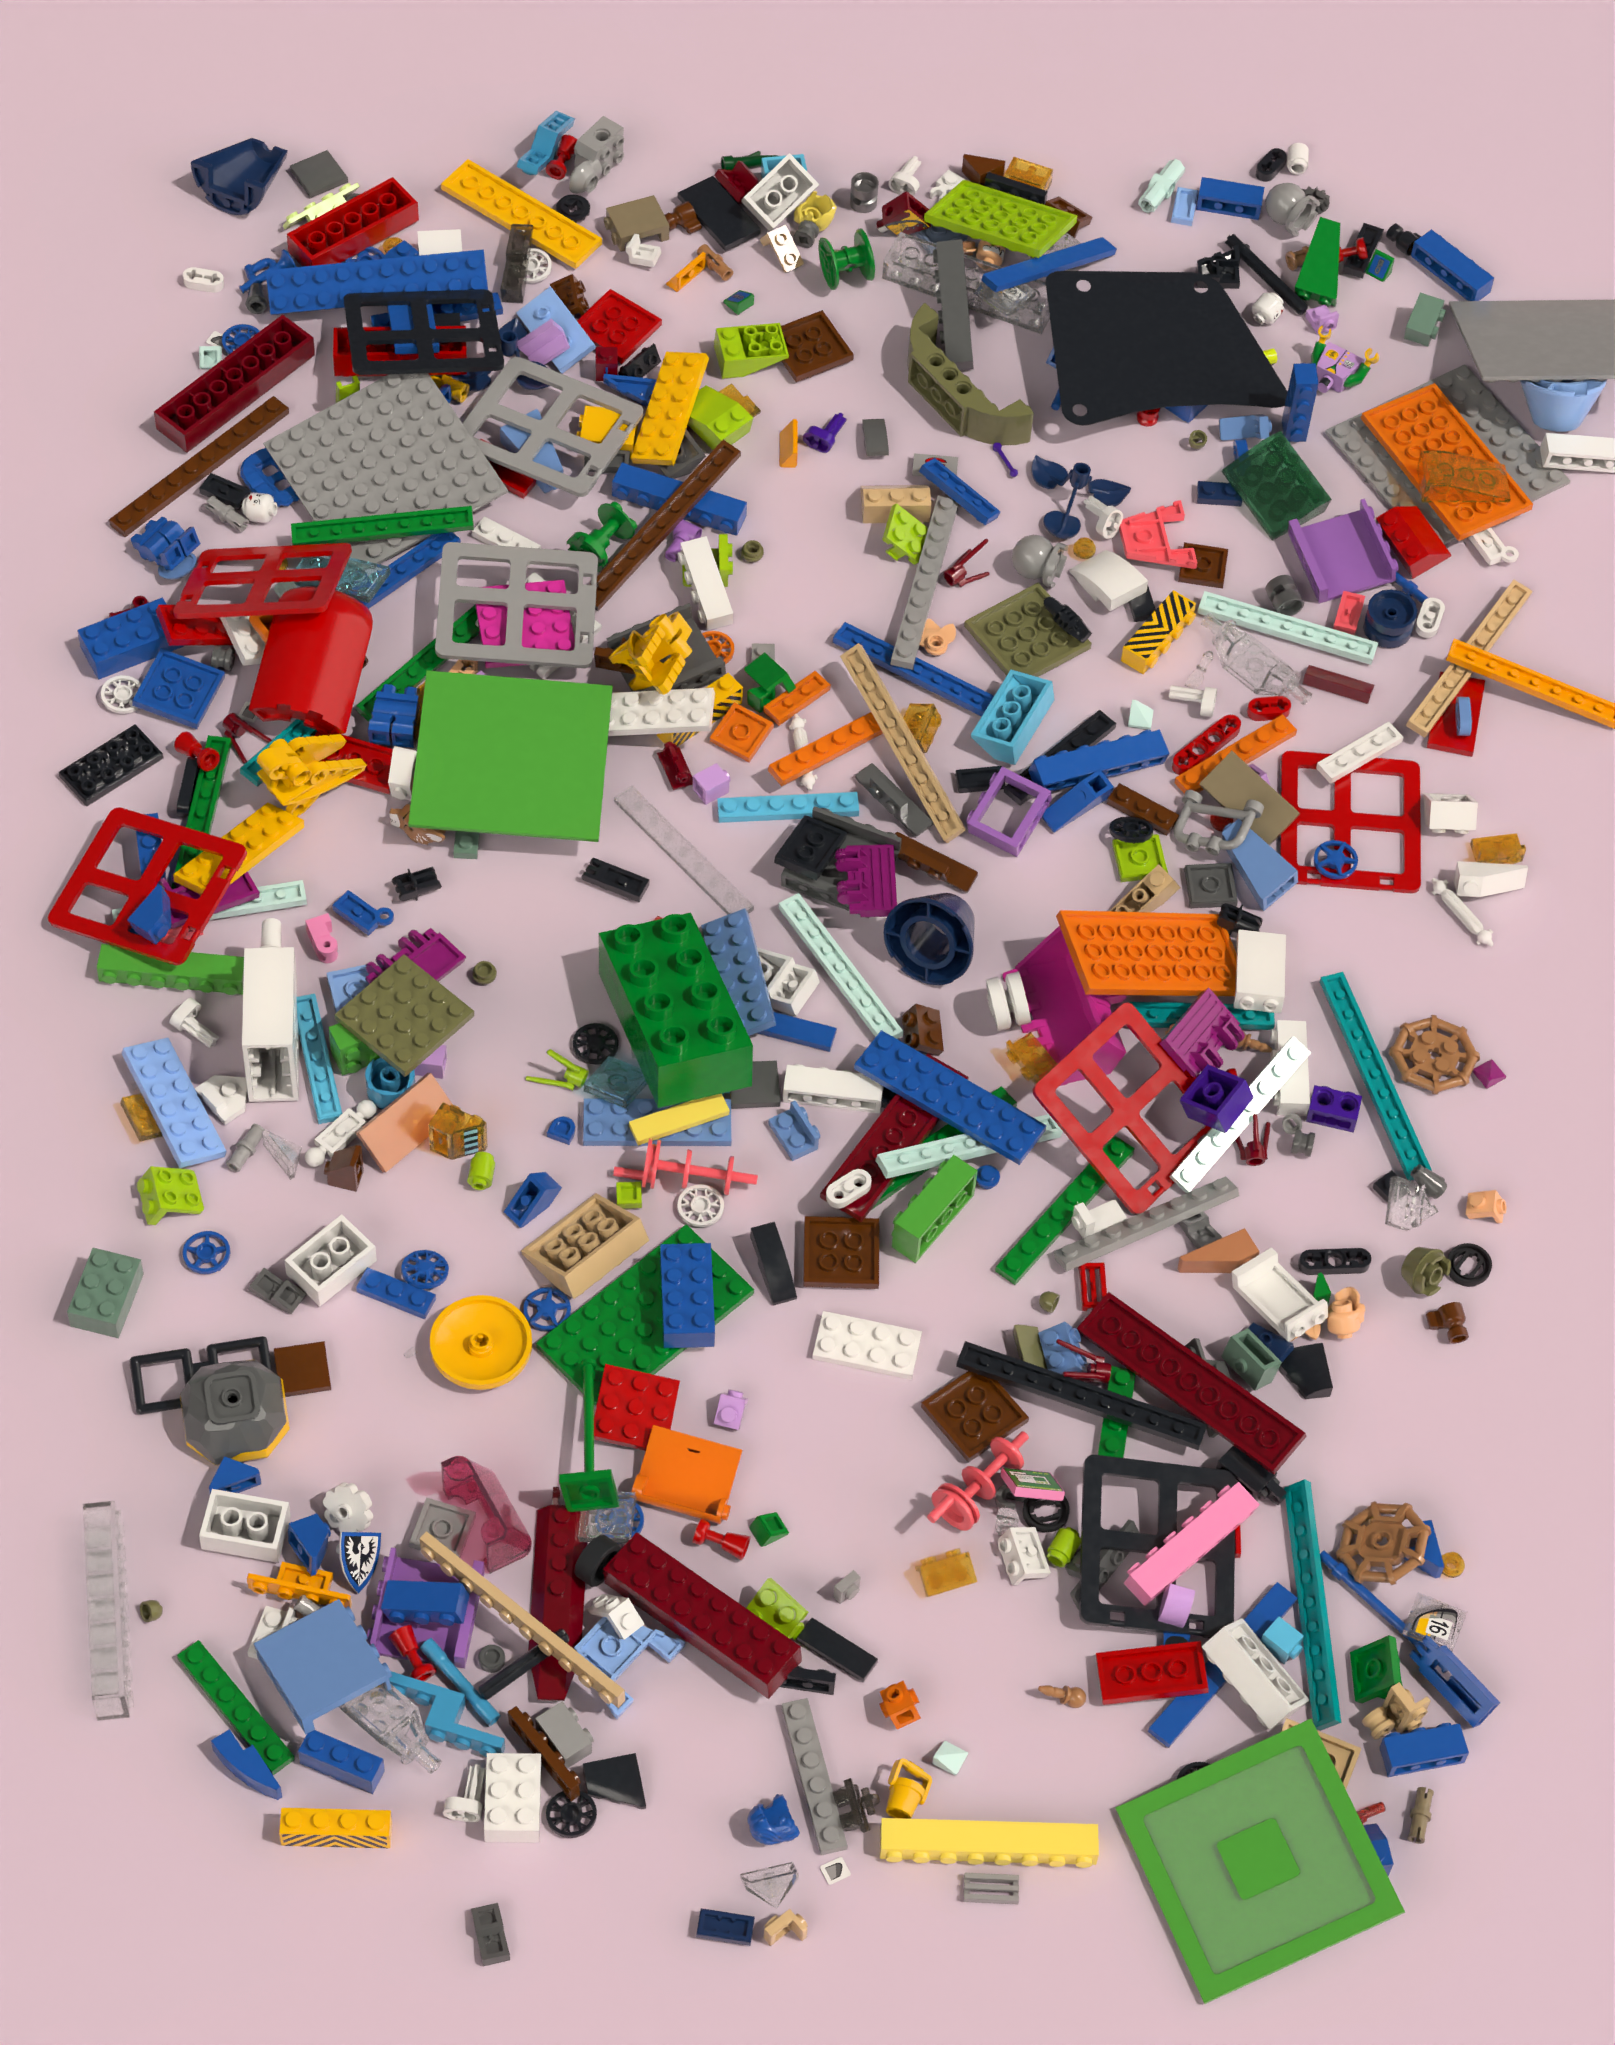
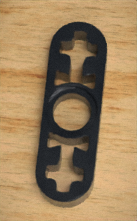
(187, 787)
(1327, 1269)

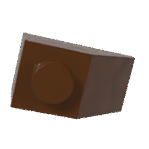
(345, 1168)

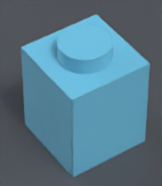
(1283, 1640)

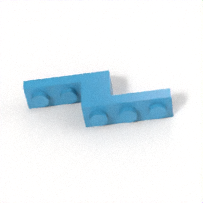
(545, 143)
(445, 1715)

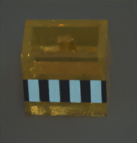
(456, 1132)

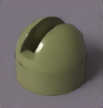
(1196, 436)
(1049, 1301)
(150, 1610)

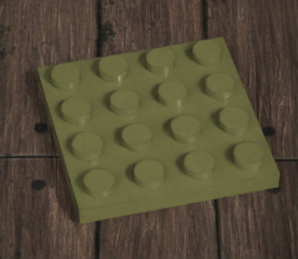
(1024, 635)
(404, 1015)

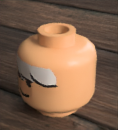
(990, 253)

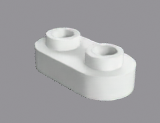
(1429, 621)
(847, 1190)

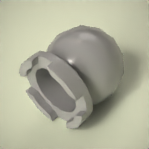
(1291, 207)
(1037, 558)

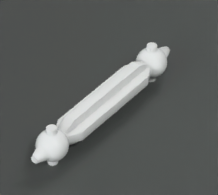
(800, 741)
(1462, 912)

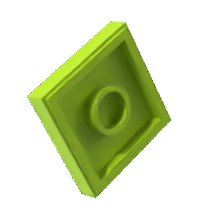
(1138, 859)

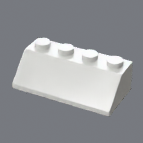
(1255, 1673)

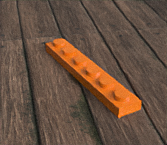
(825, 749)
(1247, 749)

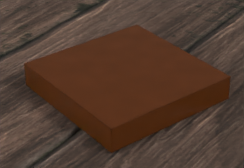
(1210, 566)
(303, 1368)

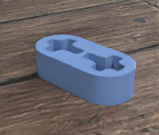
(1463, 716)

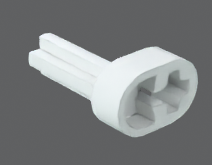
(904, 180)
(1108, 517)
(1206, 697)
(184, 1019)
(467, 1808)

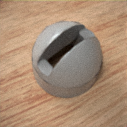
(1287, 1124)

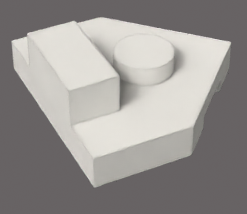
(224, 1096)

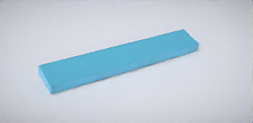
(317, 1060)

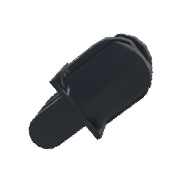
(416, 883)
(1236, 919)

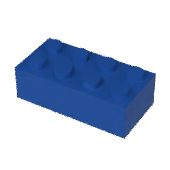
(124, 640)
(687, 1295)

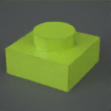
(629, 1194)

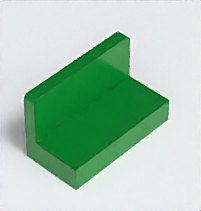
(769, 674)

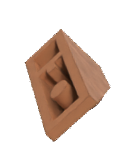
(1220, 1255)

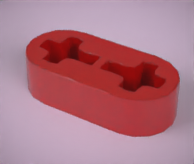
(1268, 708)

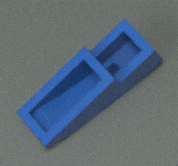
(246, 1765)

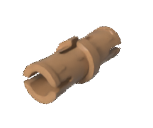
(722, 270)

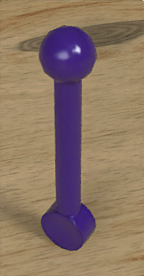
(997, 448)

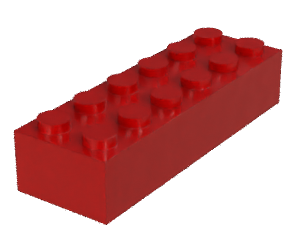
(354, 225)
(385, 352)

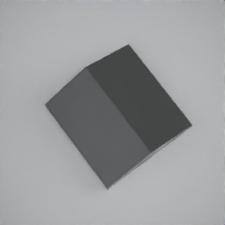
(687, 459)

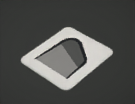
(216, 339)
(247, 714)
(835, 1870)

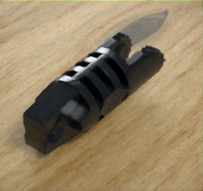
(1067, 619)

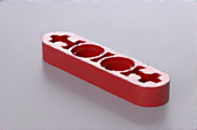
(1204, 743)

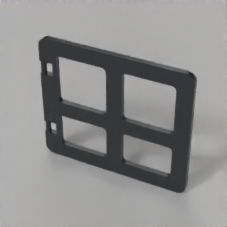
(422, 334)
(1096, 1538)

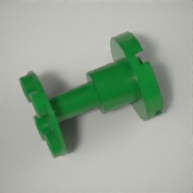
(614, 523)

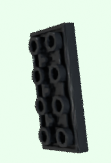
(720, 213)
(111, 765)

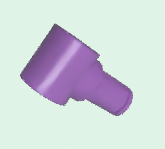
(682, 532)

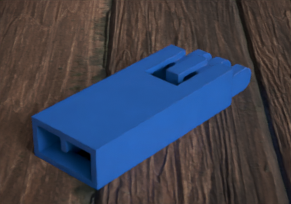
(1462, 1688)

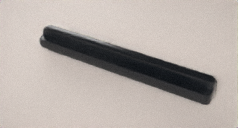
(516, 1669)

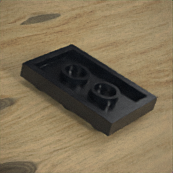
(810, 847)

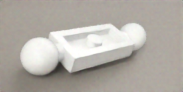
(340, 1133)

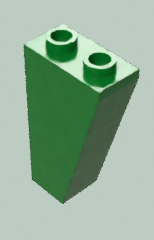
(1320, 268)

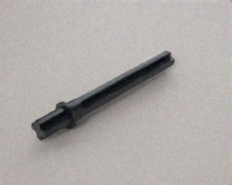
(1267, 275)

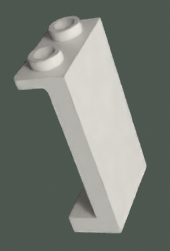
(1260, 971)
(1278, 1295)

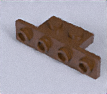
(936, 864)

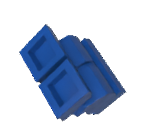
(165, 542)
(394, 709)

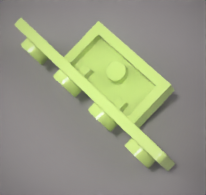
(328, 203)

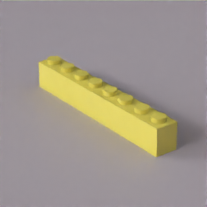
(989, 1842)

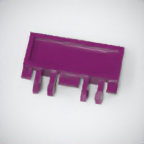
(870, 879)
(238, 892)
(429, 951)
(1201, 1033)

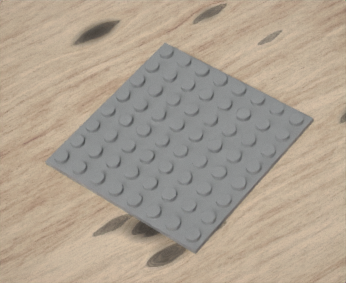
(1539, 338)
(1484, 415)
(385, 454)

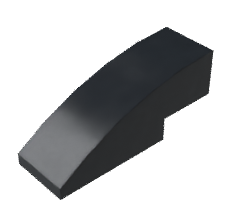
(773, 1263)

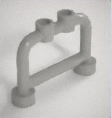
(1192, 800)

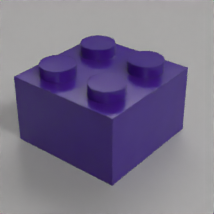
(1216, 1098)

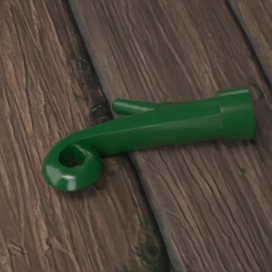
(751, 161)

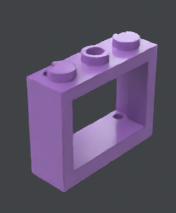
(1016, 843)

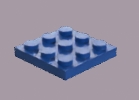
(178, 688)

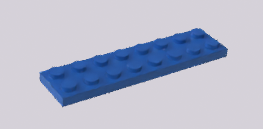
(950, 1097)

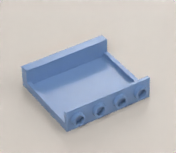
(321, 1663)

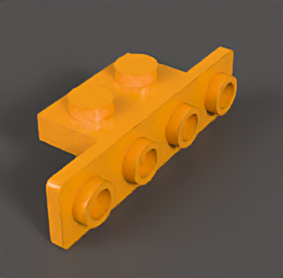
(296, 1581)

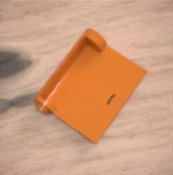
(687, 1480)

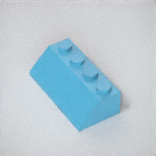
(1013, 716)

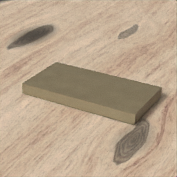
(1235, 782)

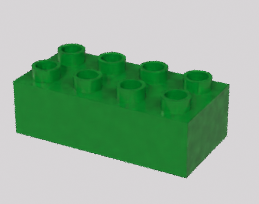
(675, 1009)

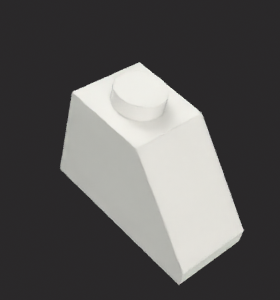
(402, 773)

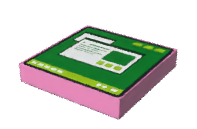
(1032, 1484)

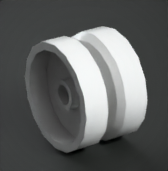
(1004, 1002)

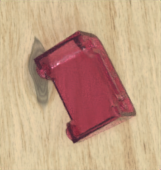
(503, 1532)

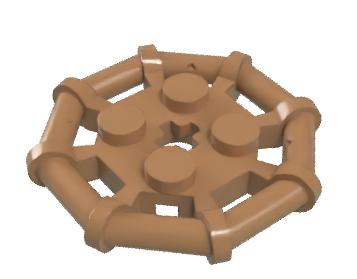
(1435, 1042)
(1388, 1554)

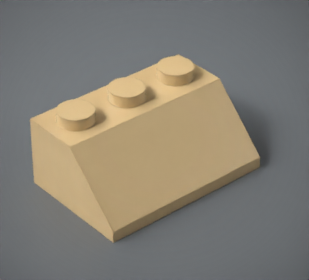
(879, 499)

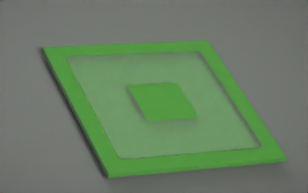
(1259, 1861)

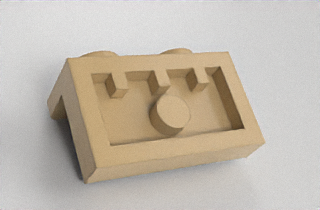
(1403, 1710)

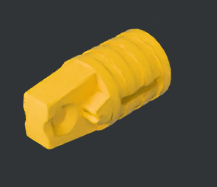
(458, 389)

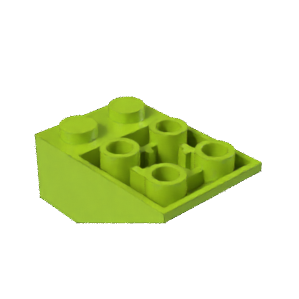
(748, 348)

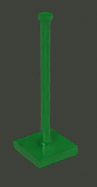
(589, 1488)

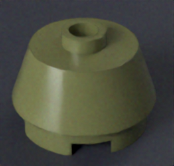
(1425, 1269)

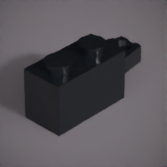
(1252, 1476)

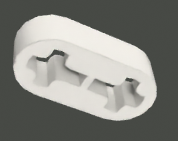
(203, 280)

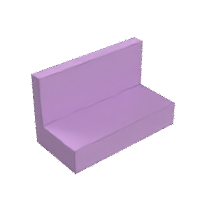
(544, 343)

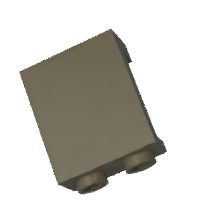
(636, 217)

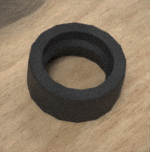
(594, 1558)

